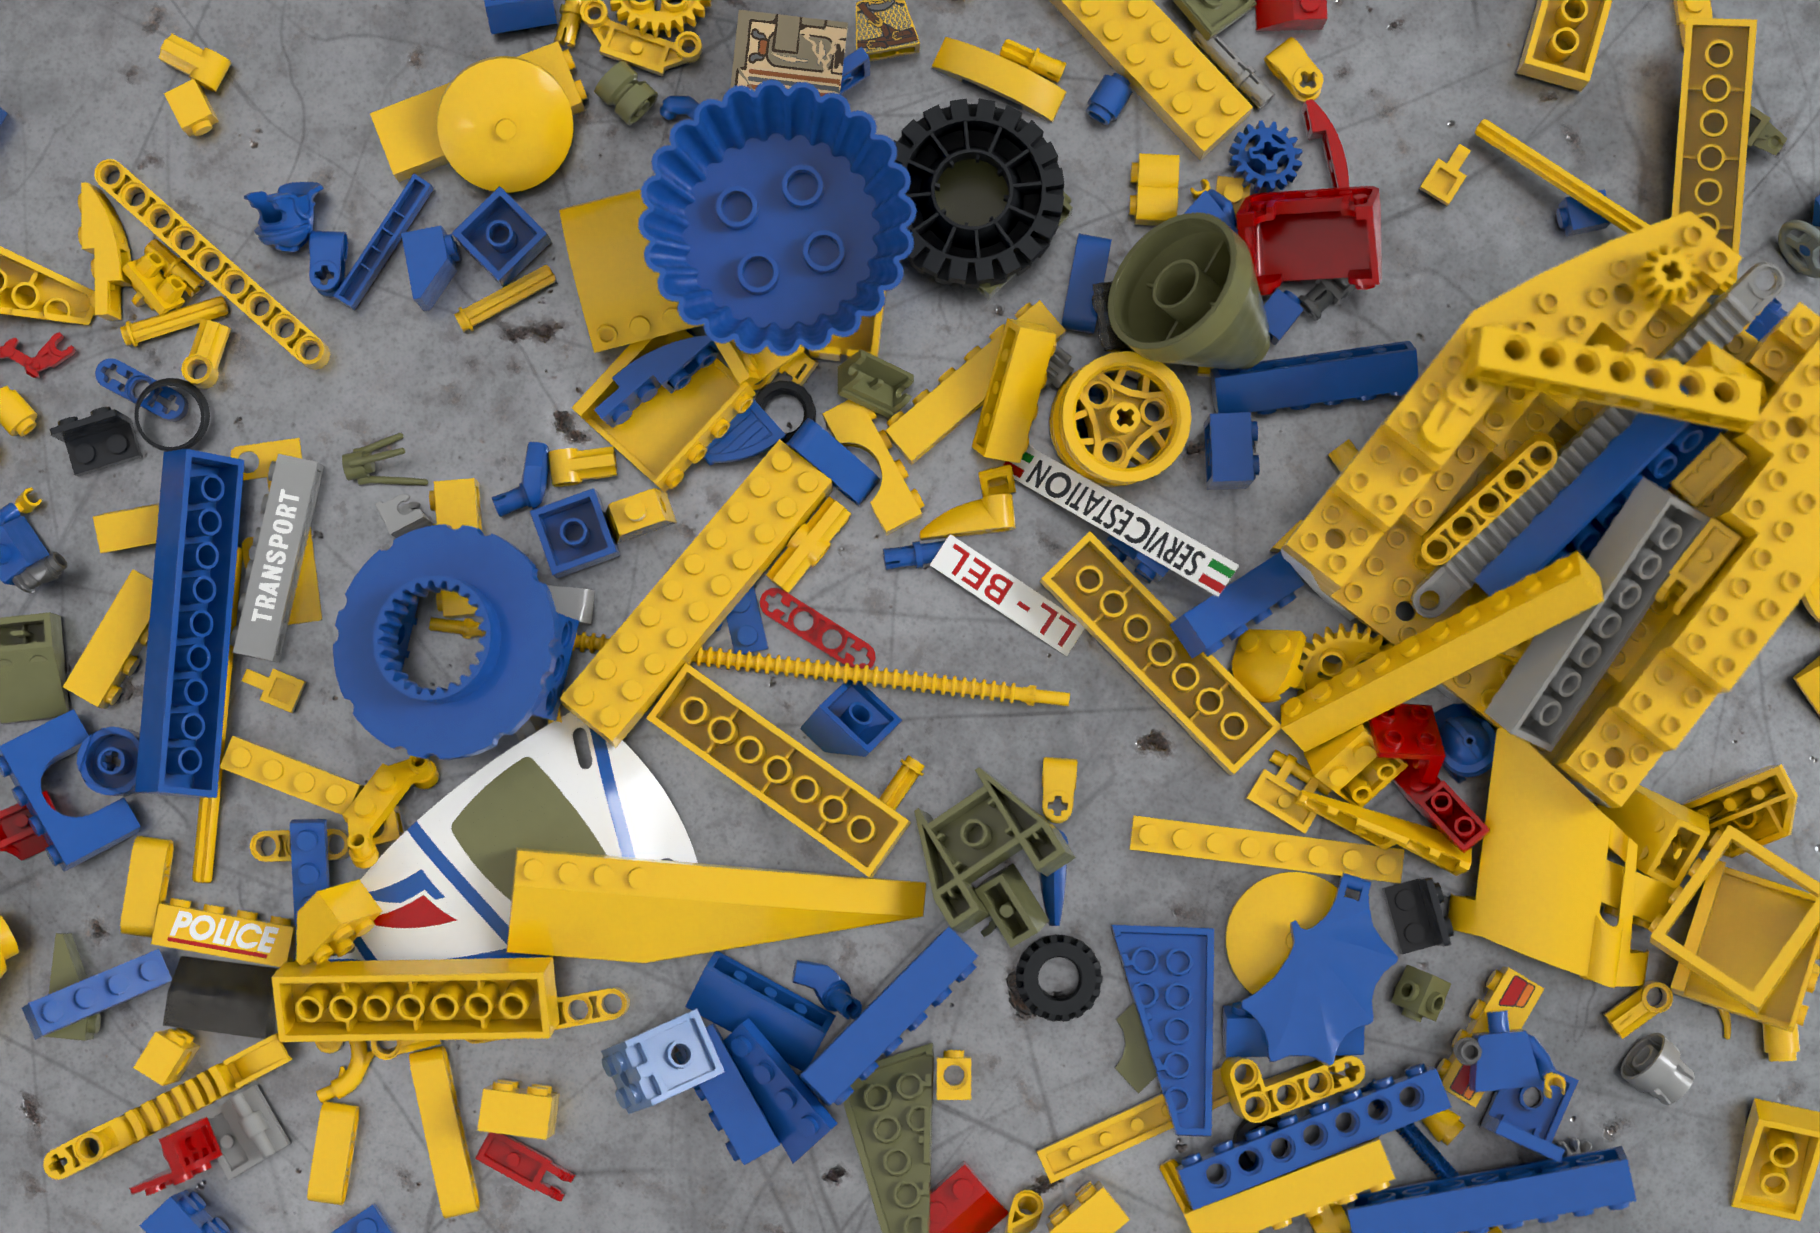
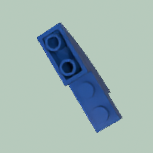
(665, 366)

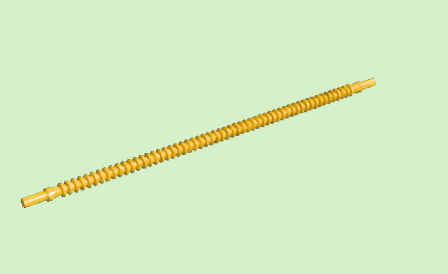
(1029, 694)

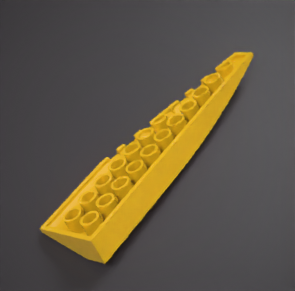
(681, 909)

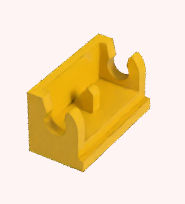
(127, 528)

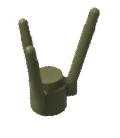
(361, 463)

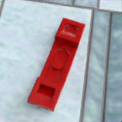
(1320, 126)

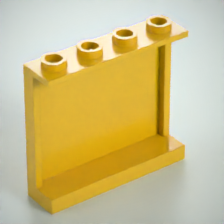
(671, 427)
(1740, 931)

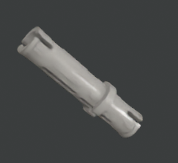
(1241, 75)

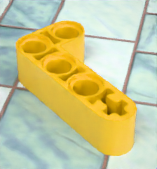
(1296, 1080)

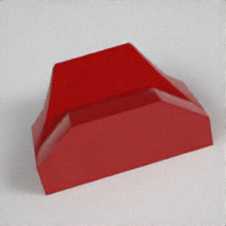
(17, 834)

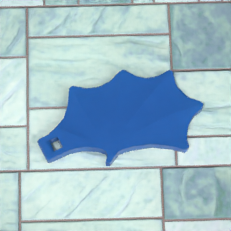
(1324, 981)

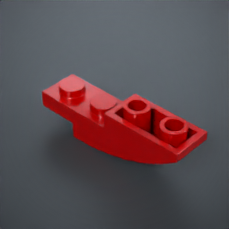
(1442, 808)

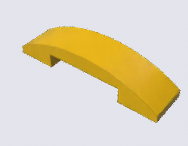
(1000, 77)

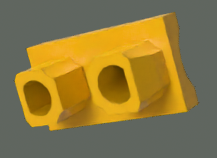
(151, 286)

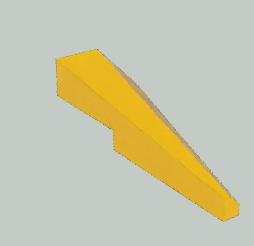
(1388, 831)

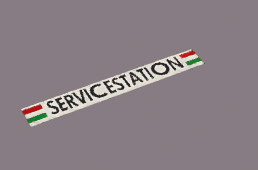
(1124, 521)

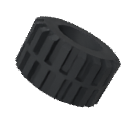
(1058, 1008)

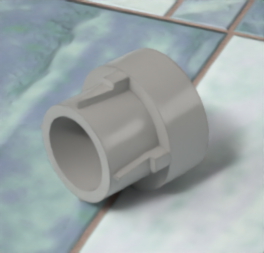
(1657, 1069)

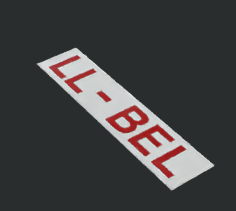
(1007, 595)

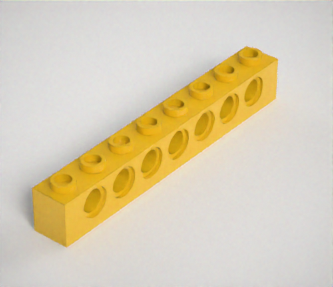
(1491, 364)

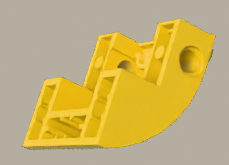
(611, 274)

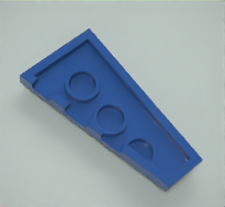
(782, 1095)

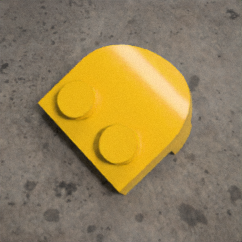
(1268, 662)

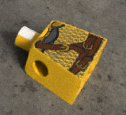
(885, 29)
(639, 514)

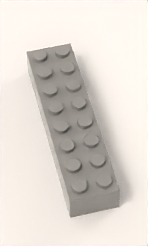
(1573, 656)

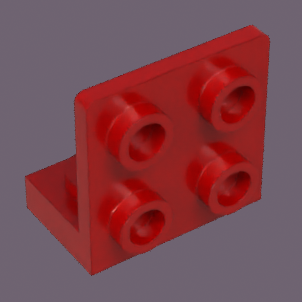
(1410, 733)
(187, 1154)

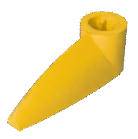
(976, 517)

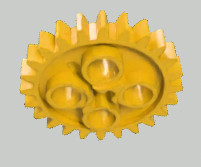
(668, 17)
(1348, 646)

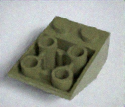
(32, 668)

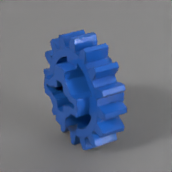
(1273, 146)

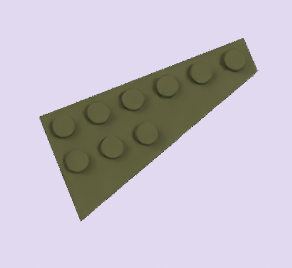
(894, 1137)

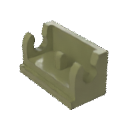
(874, 383)

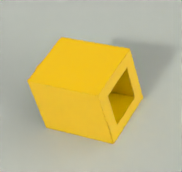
(191, 108)

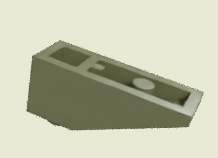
(66, 971)

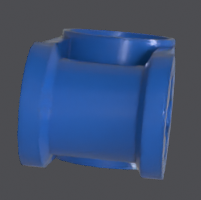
(327, 255)

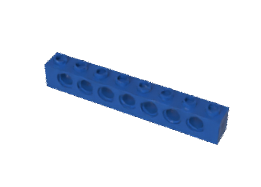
(1429, 1100)

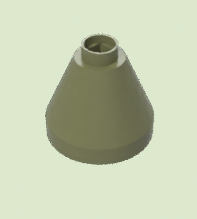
(1190, 296)

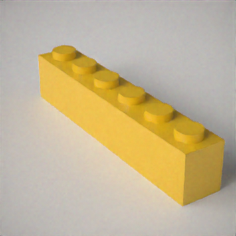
(959, 392)
(1297, 1192)

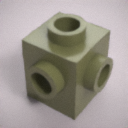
(1420, 994)

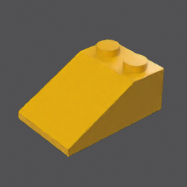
(1777, 1159)

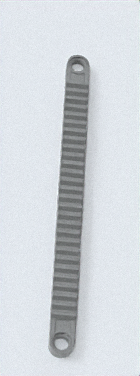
(1717, 324)

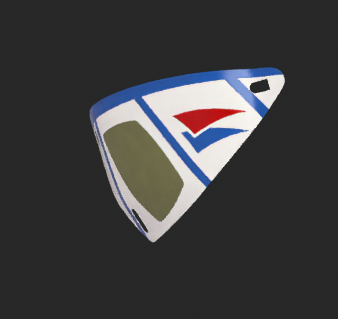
(453, 870)

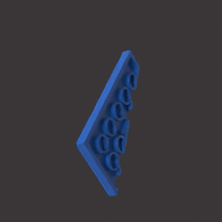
(1173, 995)

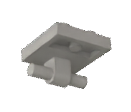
(245, 1131)

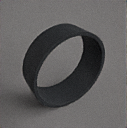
(199, 397)

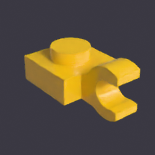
(1445, 178)
(278, 688)

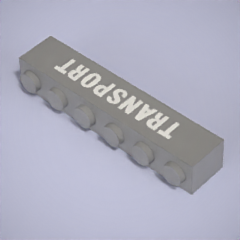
(277, 558)

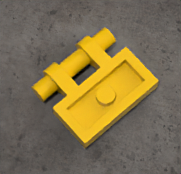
(1279, 797)

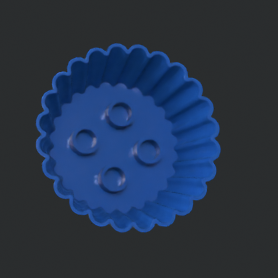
(777, 217)

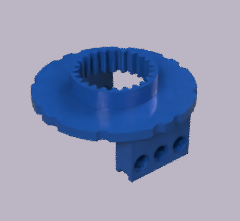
(517, 671)

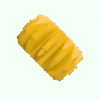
(1656, 278)

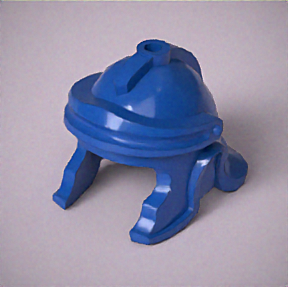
(285, 216)
(1465, 759)

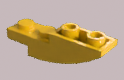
(105, 239)

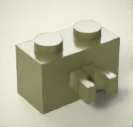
(1011, 906)

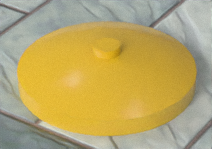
(505, 124)
(1260, 920)

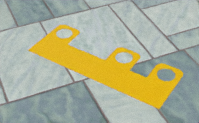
(306, 601)

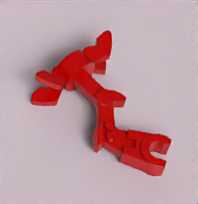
(47, 357)

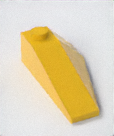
(40, 292)

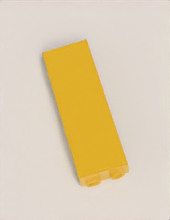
(410, 126)

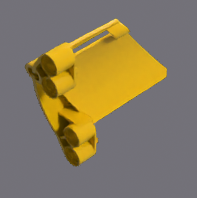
(1547, 872)

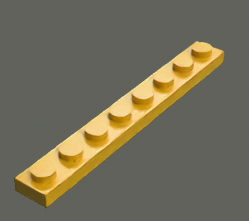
(1266, 849)

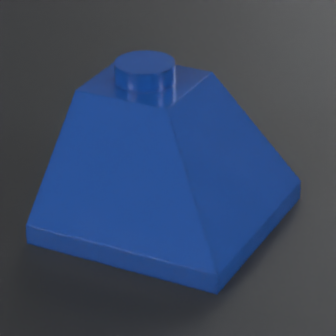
(850, 721)

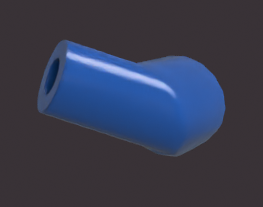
(678, 105)

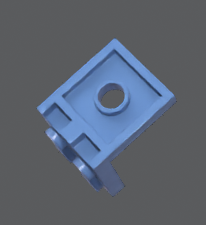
(645, 1067)

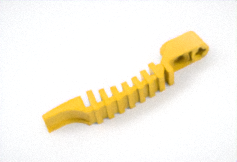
(167, 1108)

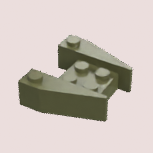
(979, 837)

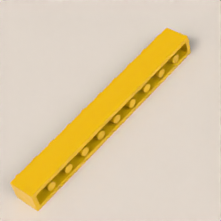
(1442, 651)

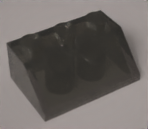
(221, 998)

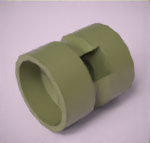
(629, 96)

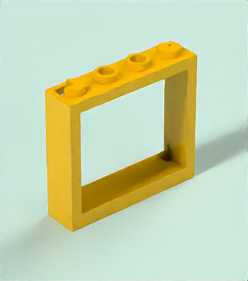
(1682, 896)

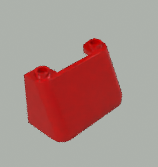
(1313, 235)

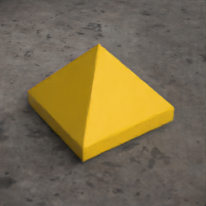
(997, 480)

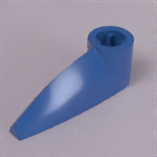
(1053, 892)

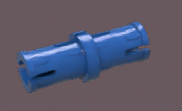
(911, 555)

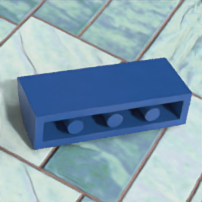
(733, 993)

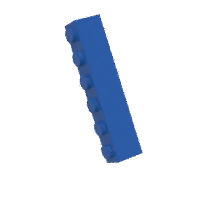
(1316, 379)

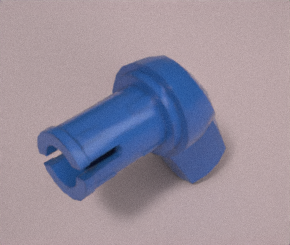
(533, 483)
(828, 987)

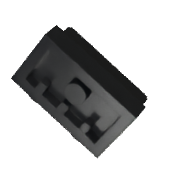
(98, 440)
(1418, 914)

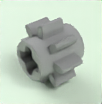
(1058, 369)

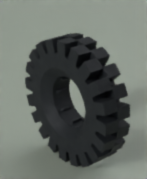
(1033, 180)

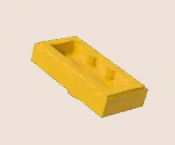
(1709, 470)

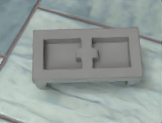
(402, 519)

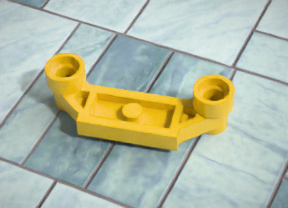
(637, 50)
(377, 802)

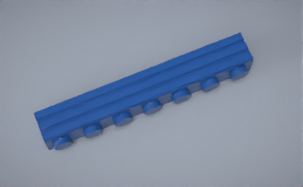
(384, 242)

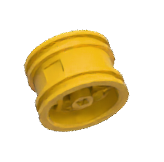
(1100, 419)

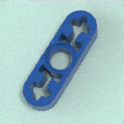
(116, 387)

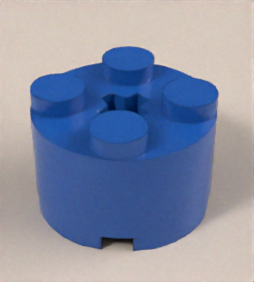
(96, 756)

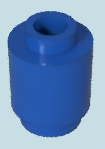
(1109, 98)

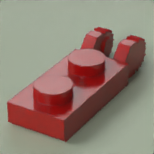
(521, 1164)

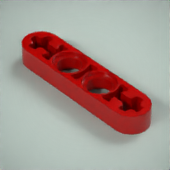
(820, 626)

